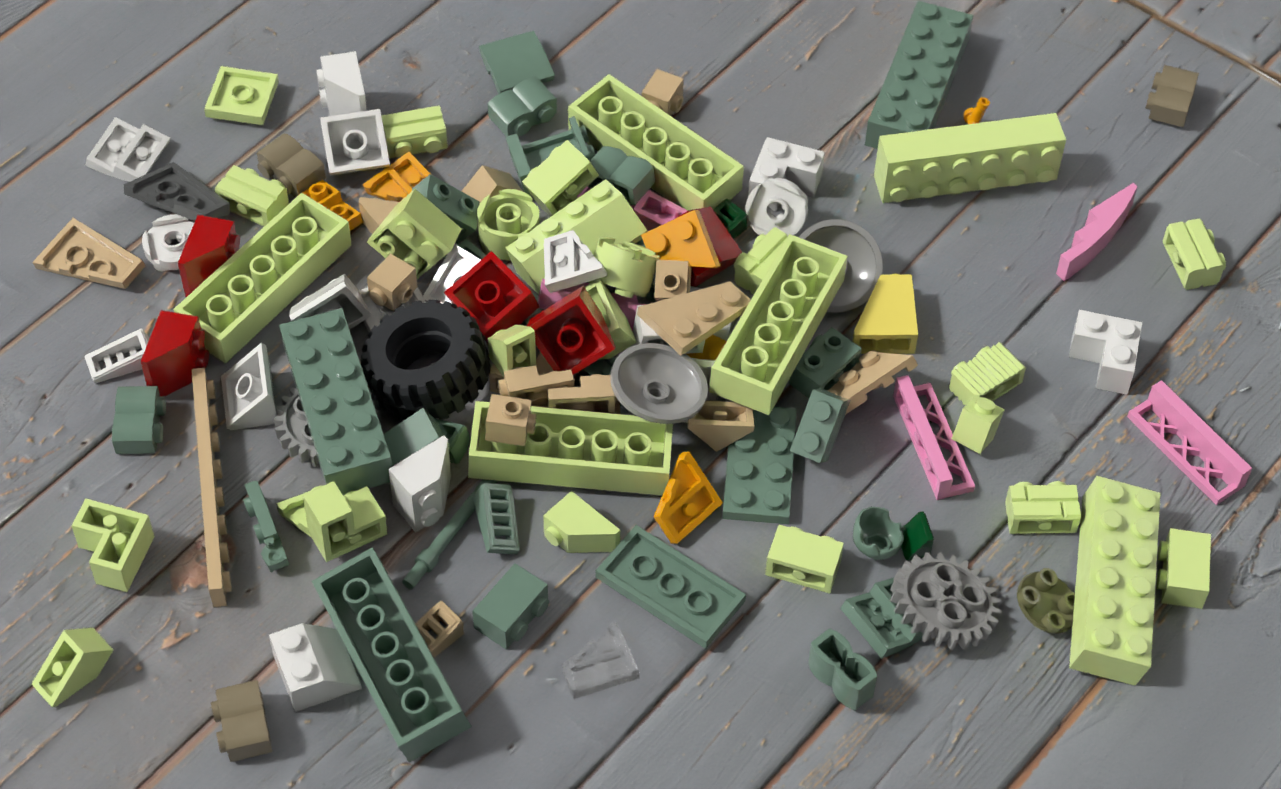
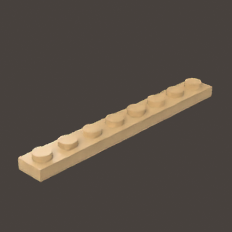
(212, 496)

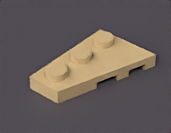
(89, 256)
(694, 315)
(870, 373)

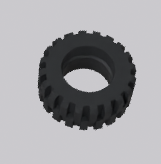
(420, 332)

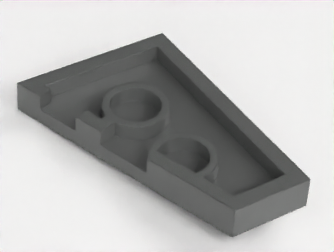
(177, 192)

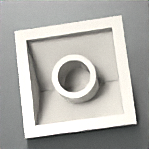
(354, 142)
(249, 391)

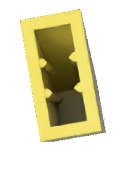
(889, 317)

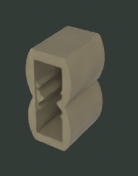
(1172, 96)
(290, 164)
(242, 720)

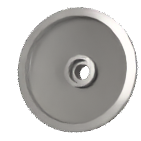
(863, 260)
(658, 383)

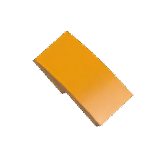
(332, 200)

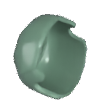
(877, 534)

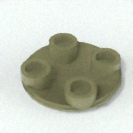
(1046, 601)

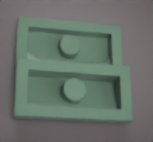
(516, 60)
(877, 622)

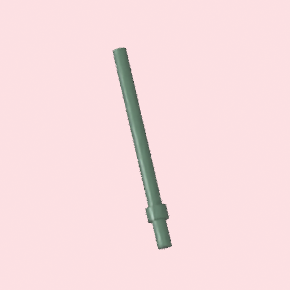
(428, 557)

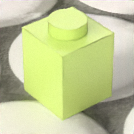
(978, 423)

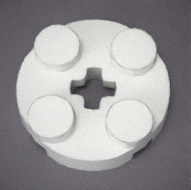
(773, 191)
(158, 238)

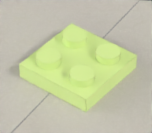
(241, 95)

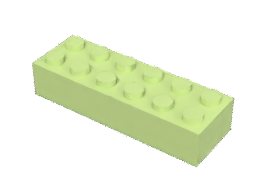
(969, 157)
(684, 164)
(266, 275)
(778, 324)
(577, 452)
(1115, 581)

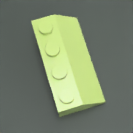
(591, 216)

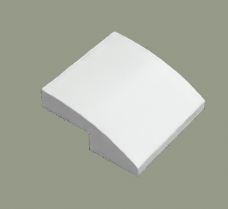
(126, 150)

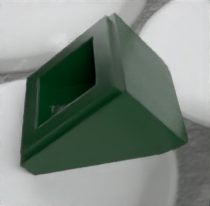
(917, 537)

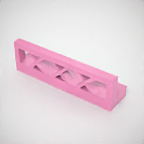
(1196, 439)
(928, 443)

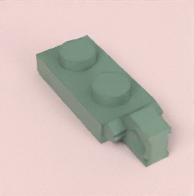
(266, 531)

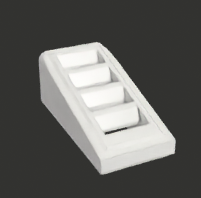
(118, 348)

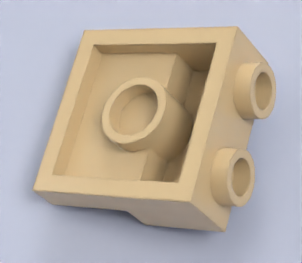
(528, 384)
(593, 395)

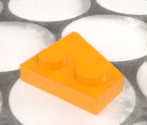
(396, 180)
(683, 241)
(686, 499)

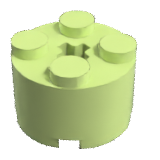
(504, 220)
(627, 266)

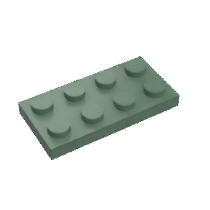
(761, 470)
(670, 586)

